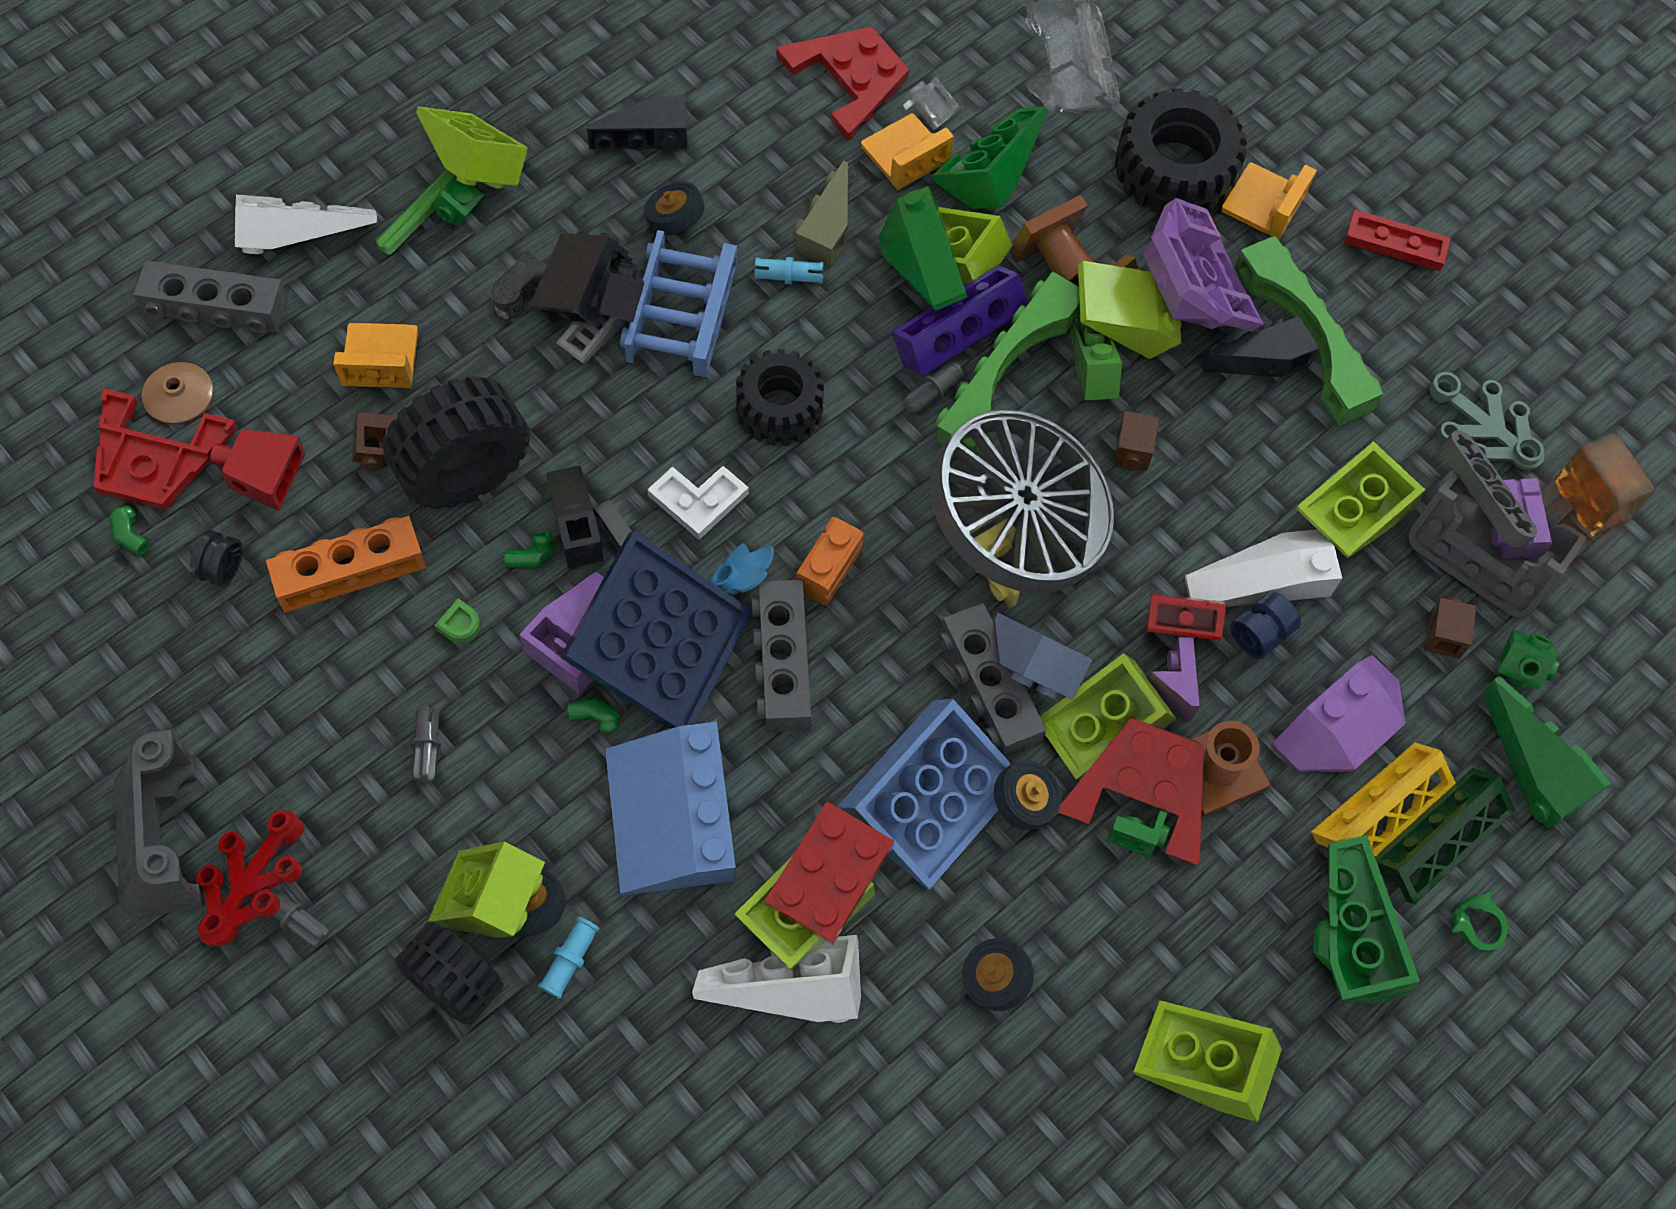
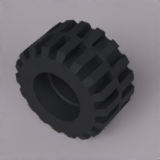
(783, 373)
(449, 973)

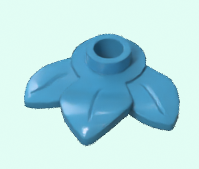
(743, 569)

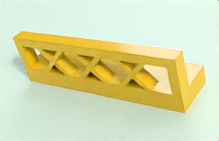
(1385, 797)

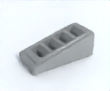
(601, 336)

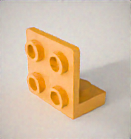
(908, 150)
(1267, 199)
(377, 355)

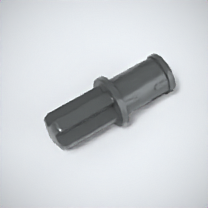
(933, 388)
(425, 744)
(296, 919)

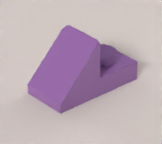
(1179, 684)

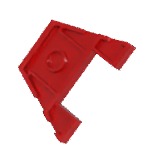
(859, 64)
(147, 466)
(1152, 769)

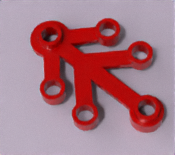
(223, 919)

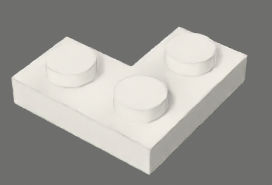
(698, 507)

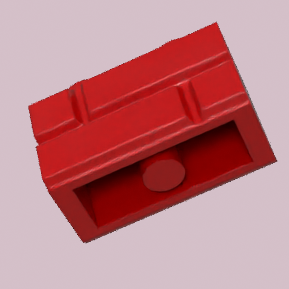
(1185, 616)

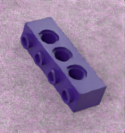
(946, 332)

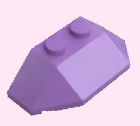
(1345, 721)

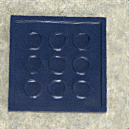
(657, 633)

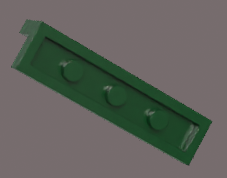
(1444, 824)

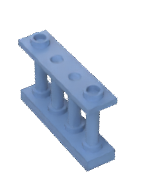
(706, 323)

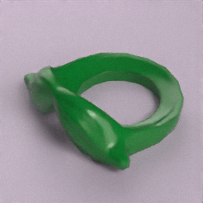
(1462, 923)

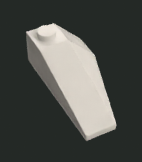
(815, 990)

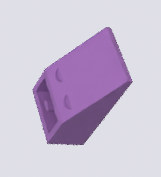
(553, 628)

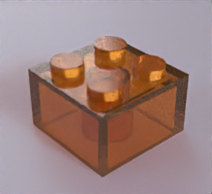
(1604, 484)

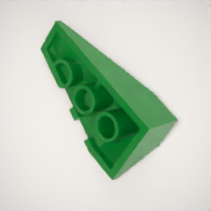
(995, 163)
(920, 249)
(1548, 772)
(1365, 937)

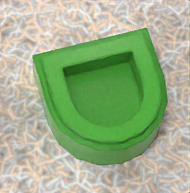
(459, 623)

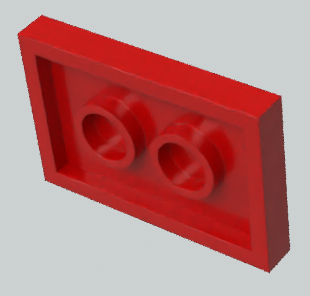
(829, 872)

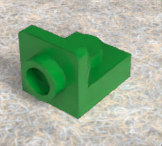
(456, 201)
(1135, 836)

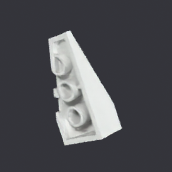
(270, 224)
(1291, 564)

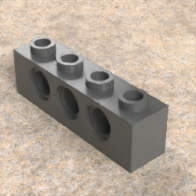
(228, 292)
(785, 601)
(977, 629)

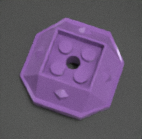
(1196, 270)

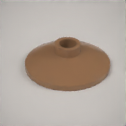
(181, 404)

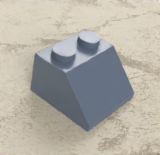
(1039, 659)

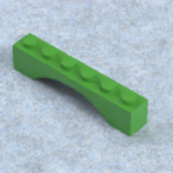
(1273, 276)
(1048, 314)

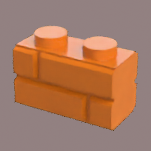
(830, 560)

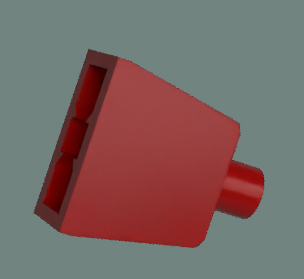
(260, 465)

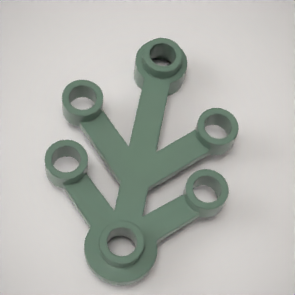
(1491, 424)

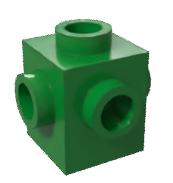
(1528, 660)

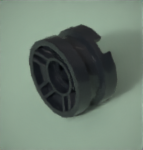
(216, 558)

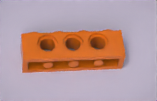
(333, 579)

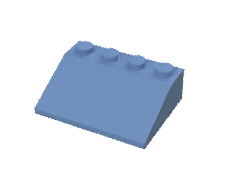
(931, 790)
(670, 810)

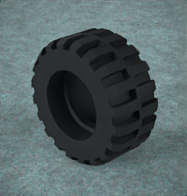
(1184, 120)
(456, 442)

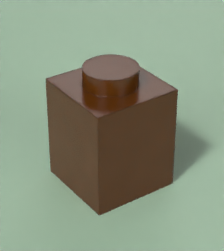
(1135, 441)
(1450, 627)

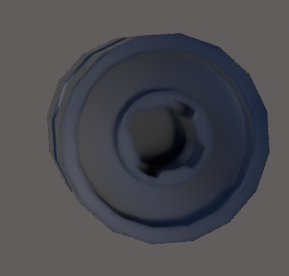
(1268, 623)

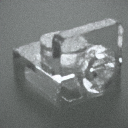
(932, 102)

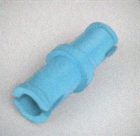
(789, 270)
(569, 957)

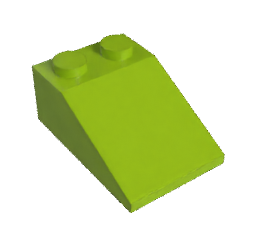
(473, 148)
(976, 240)
(1127, 308)
(1362, 500)
(1099, 710)
(488, 890)
(780, 934)
(1210, 1059)

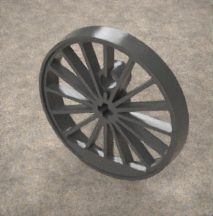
(1022, 500)

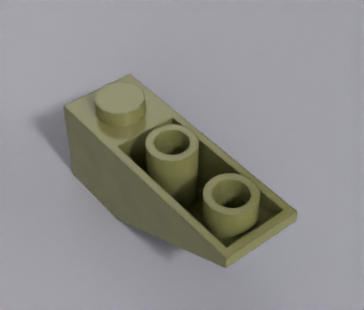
(825, 227)

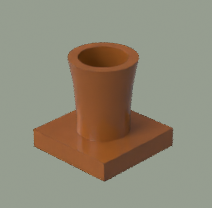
(1054, 238)
(1230, 766)

